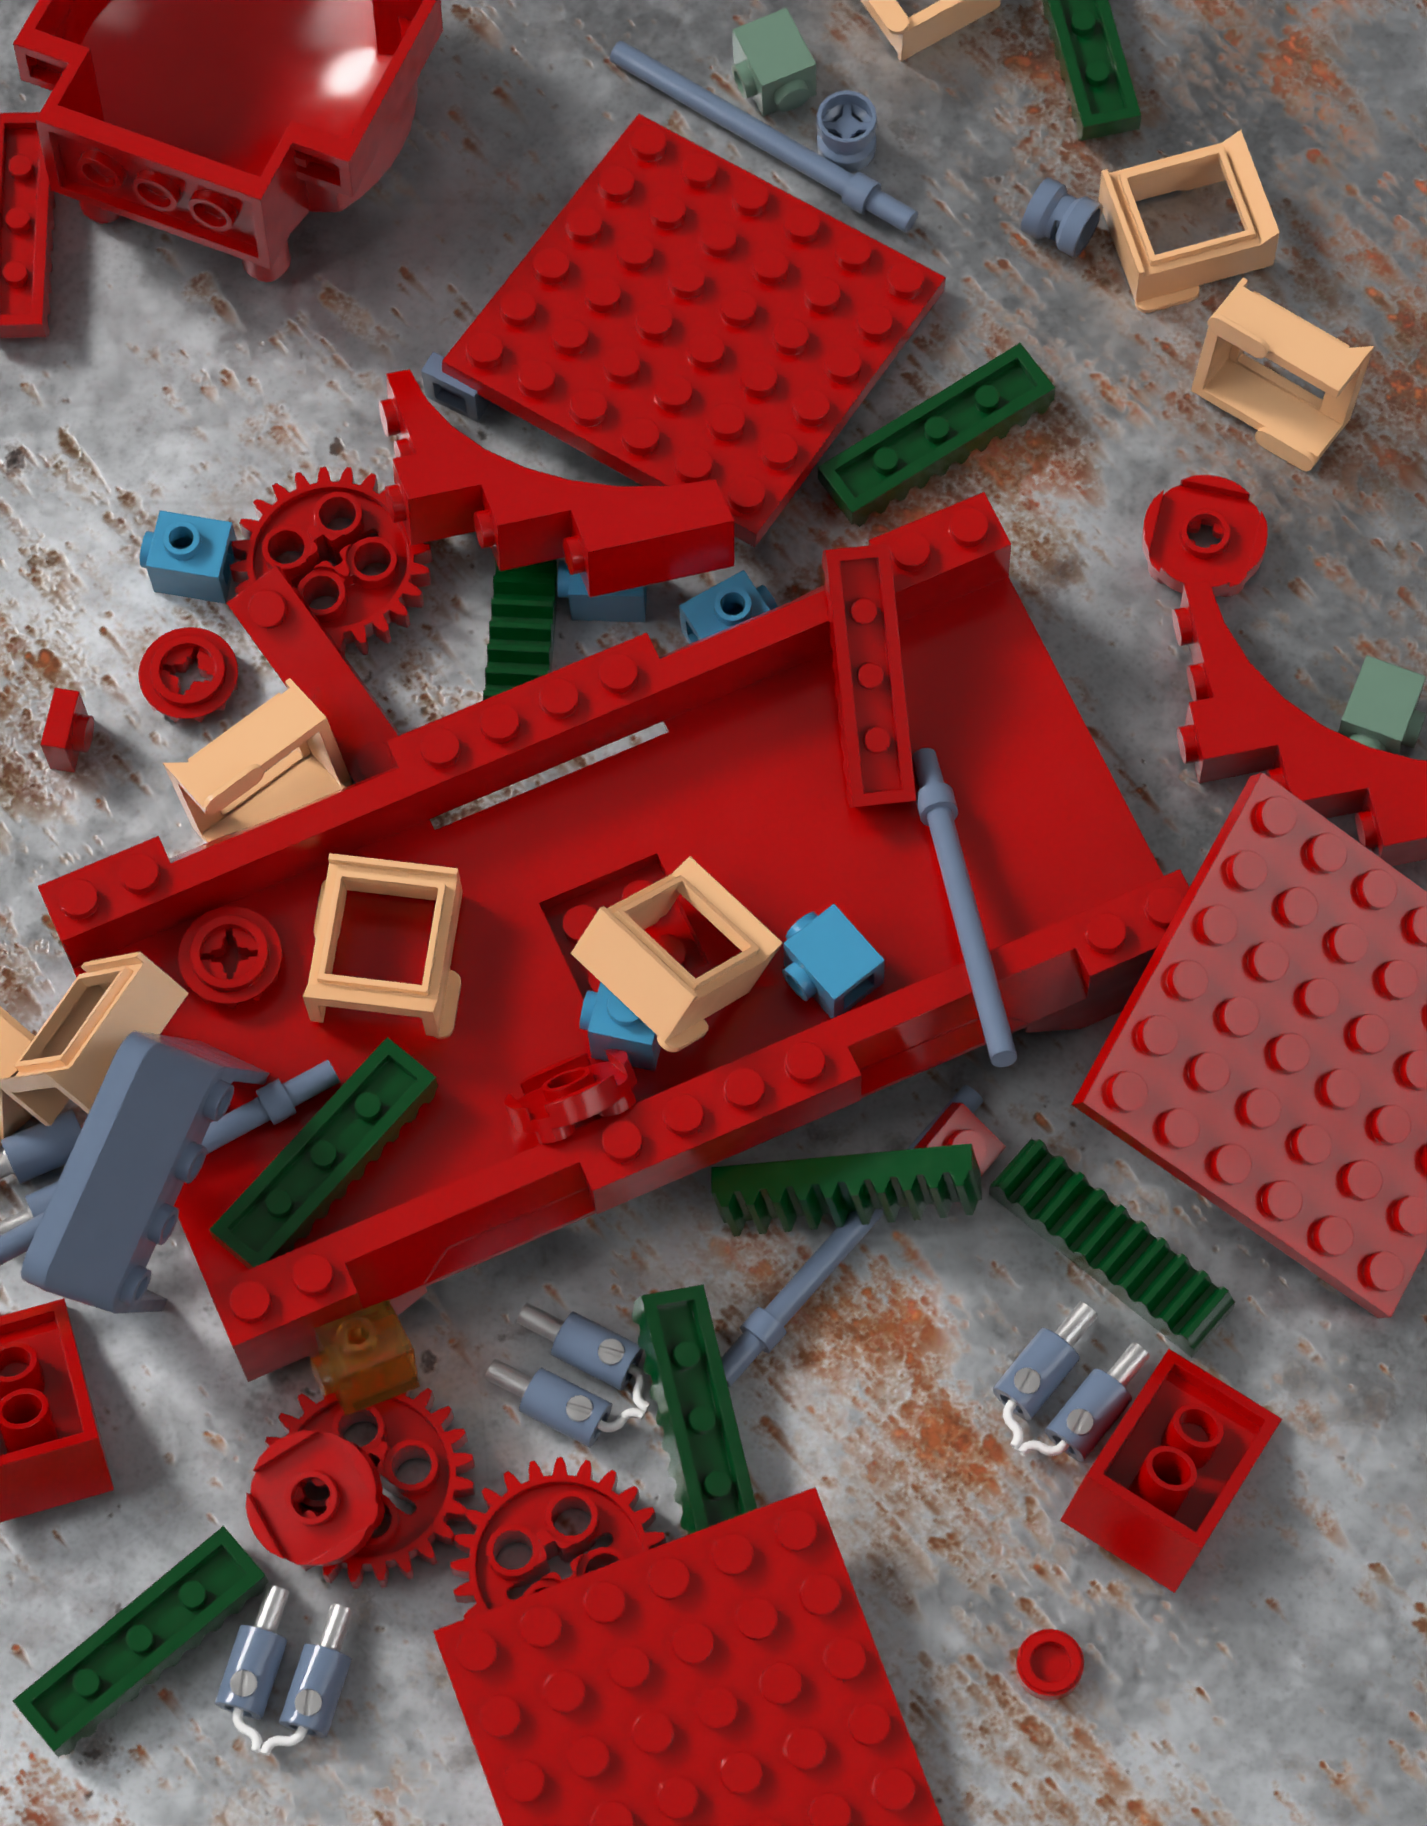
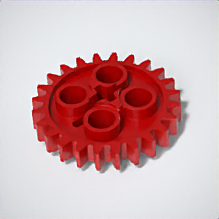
(300, 524)
(403, 1433)
(529, 1517)

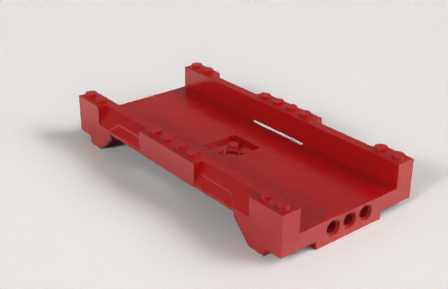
(761, 804)

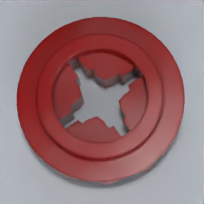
(175, 653)
(208, 940)

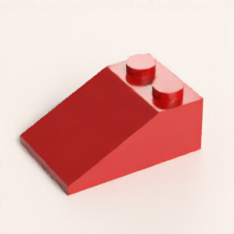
(46, 1416)
(1170, 1470)

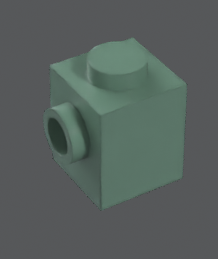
(773, 63)
(1384, 707)

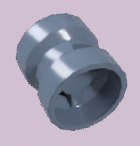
(847, 130)
(1061, 217)

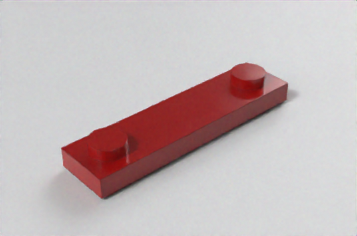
(306, 654)

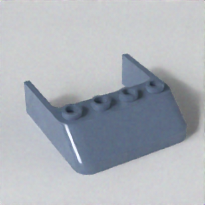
(130, 1169)

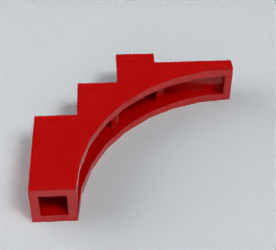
(529, 517)
(1249, 727)

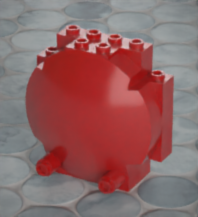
(224, 110)

